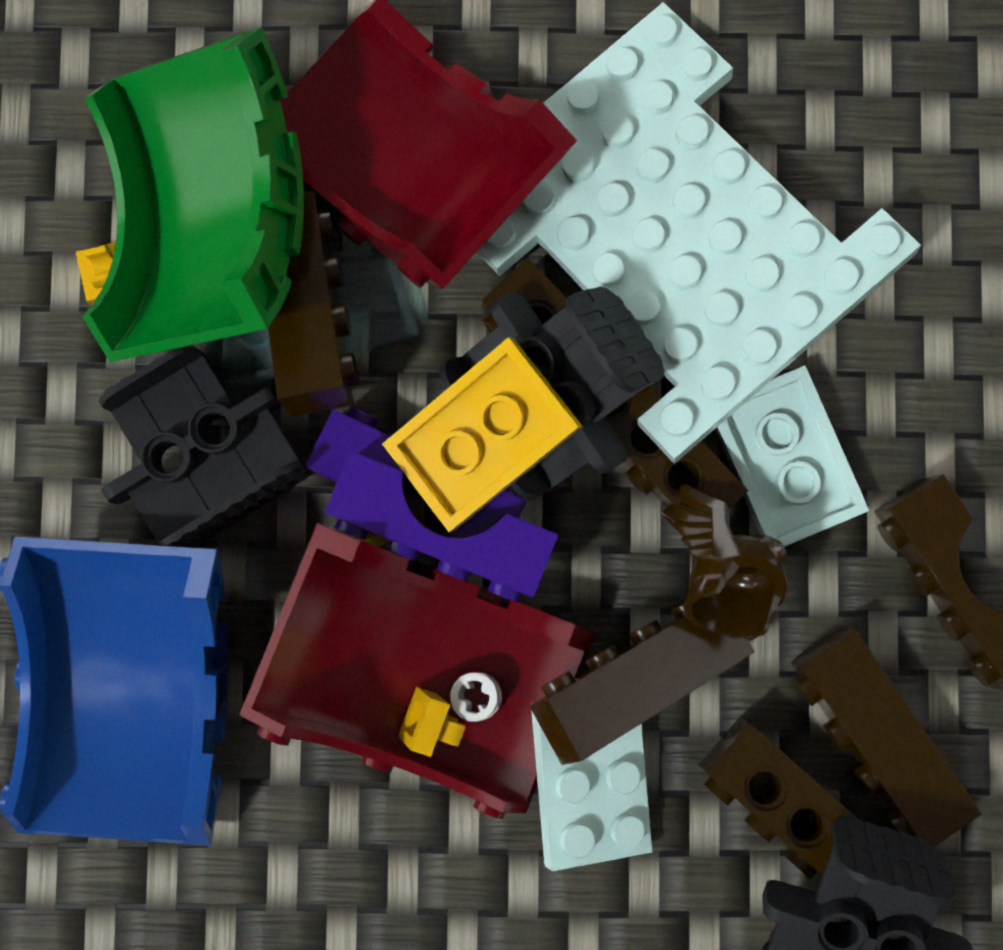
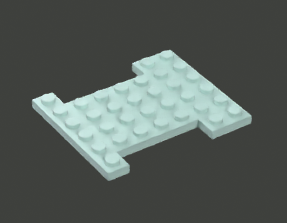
(689, 230)

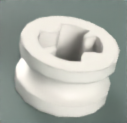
(463, 706)

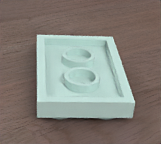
(790, 460)
(595, 805)

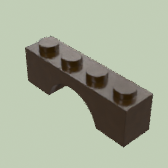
(928, 530)

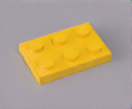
(482, 434)

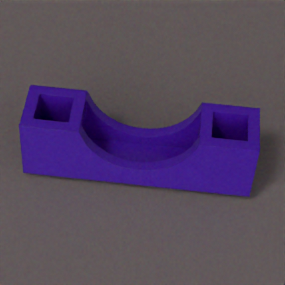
(358, 433)
(376, 500)

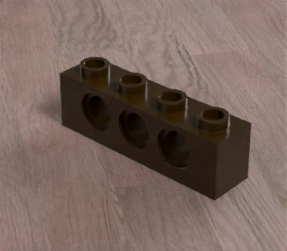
(747, 752)

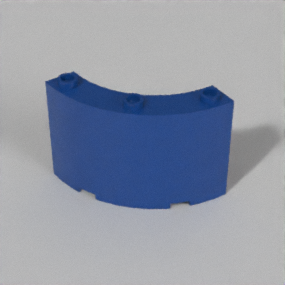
(116, 689)

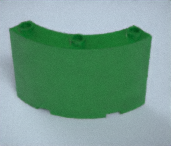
(201, 198)

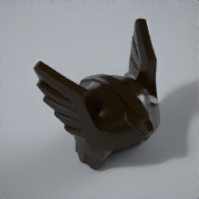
(733, 576)

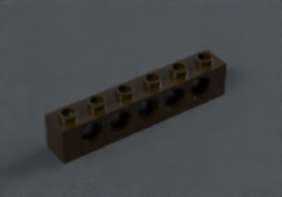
(646, 471)

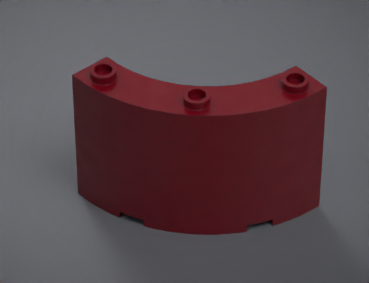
(415, 150)
(375, 627)

